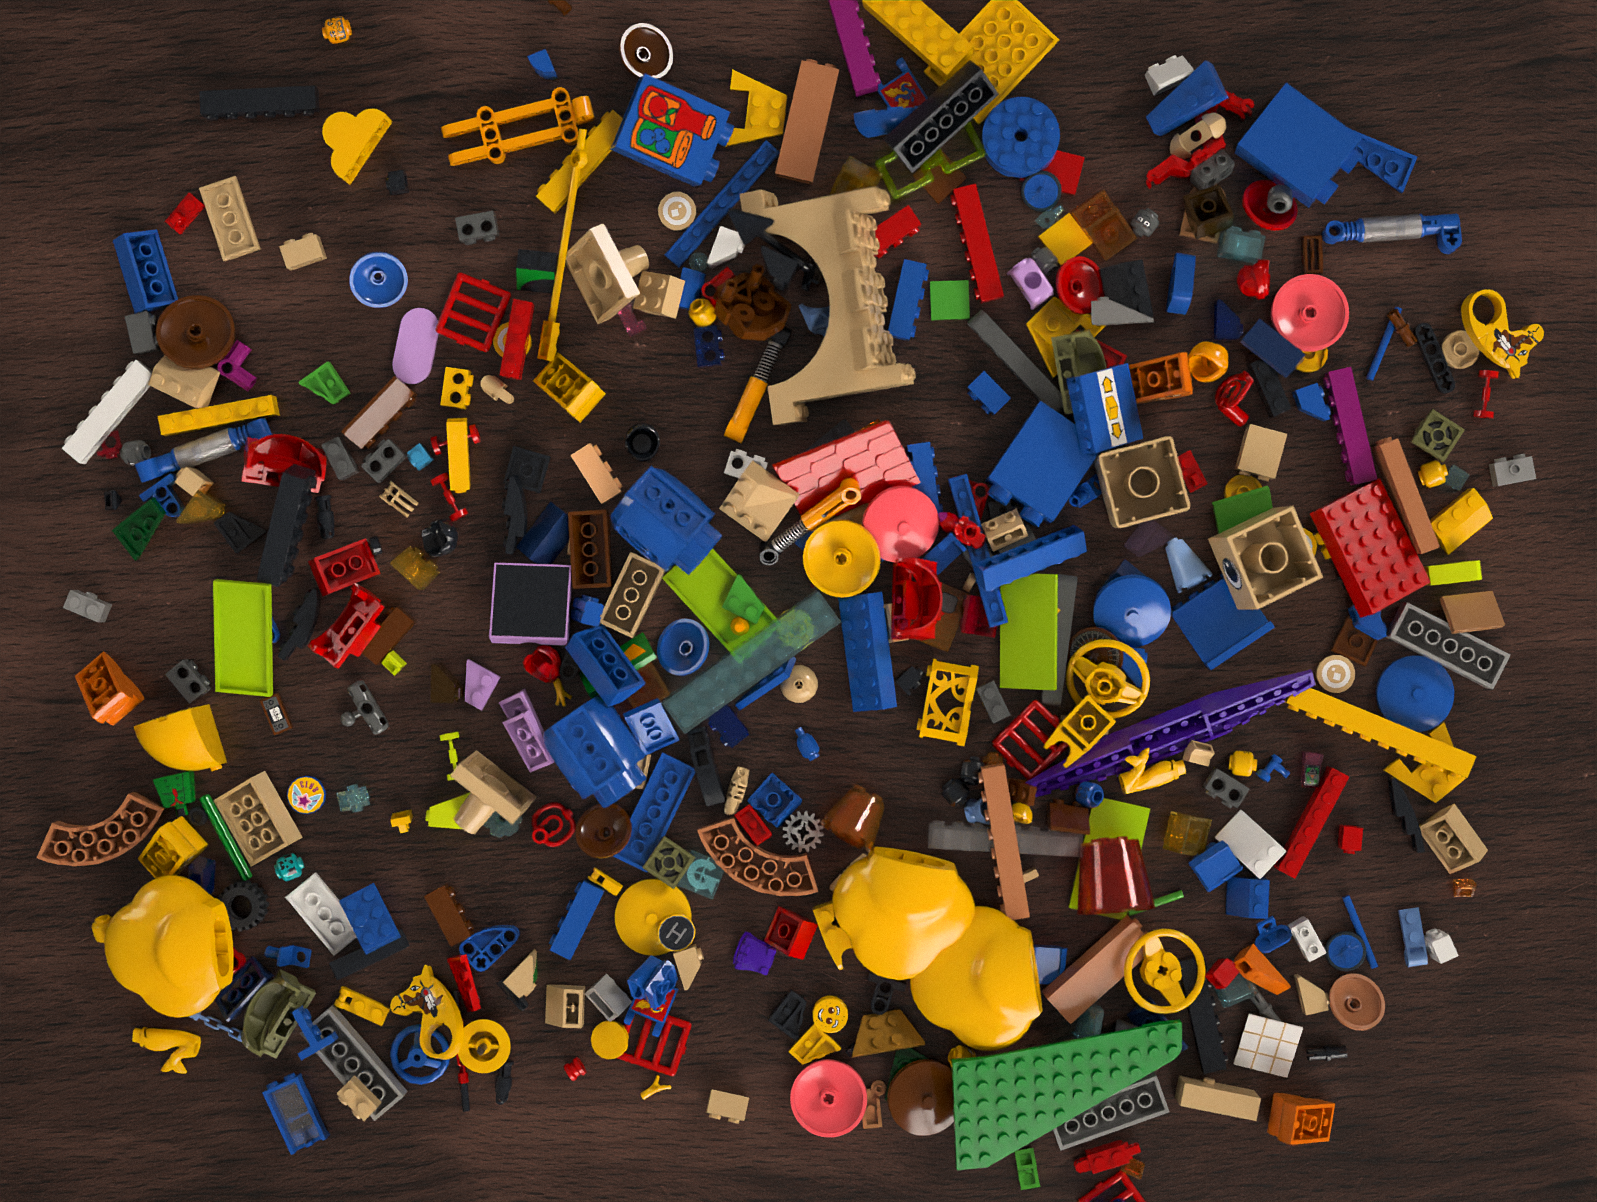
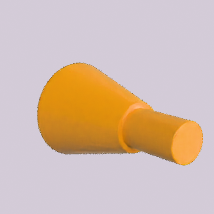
(739, 626)

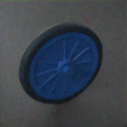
(1041, 191)
(1345, 951)

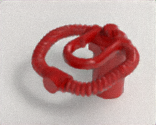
(1228, 405)
(539, 833)

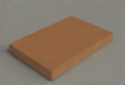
(1472, 612)

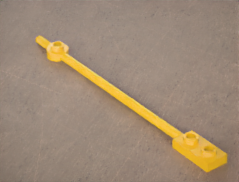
(550, 328)

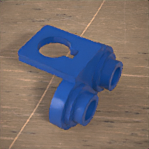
(1272, 936)

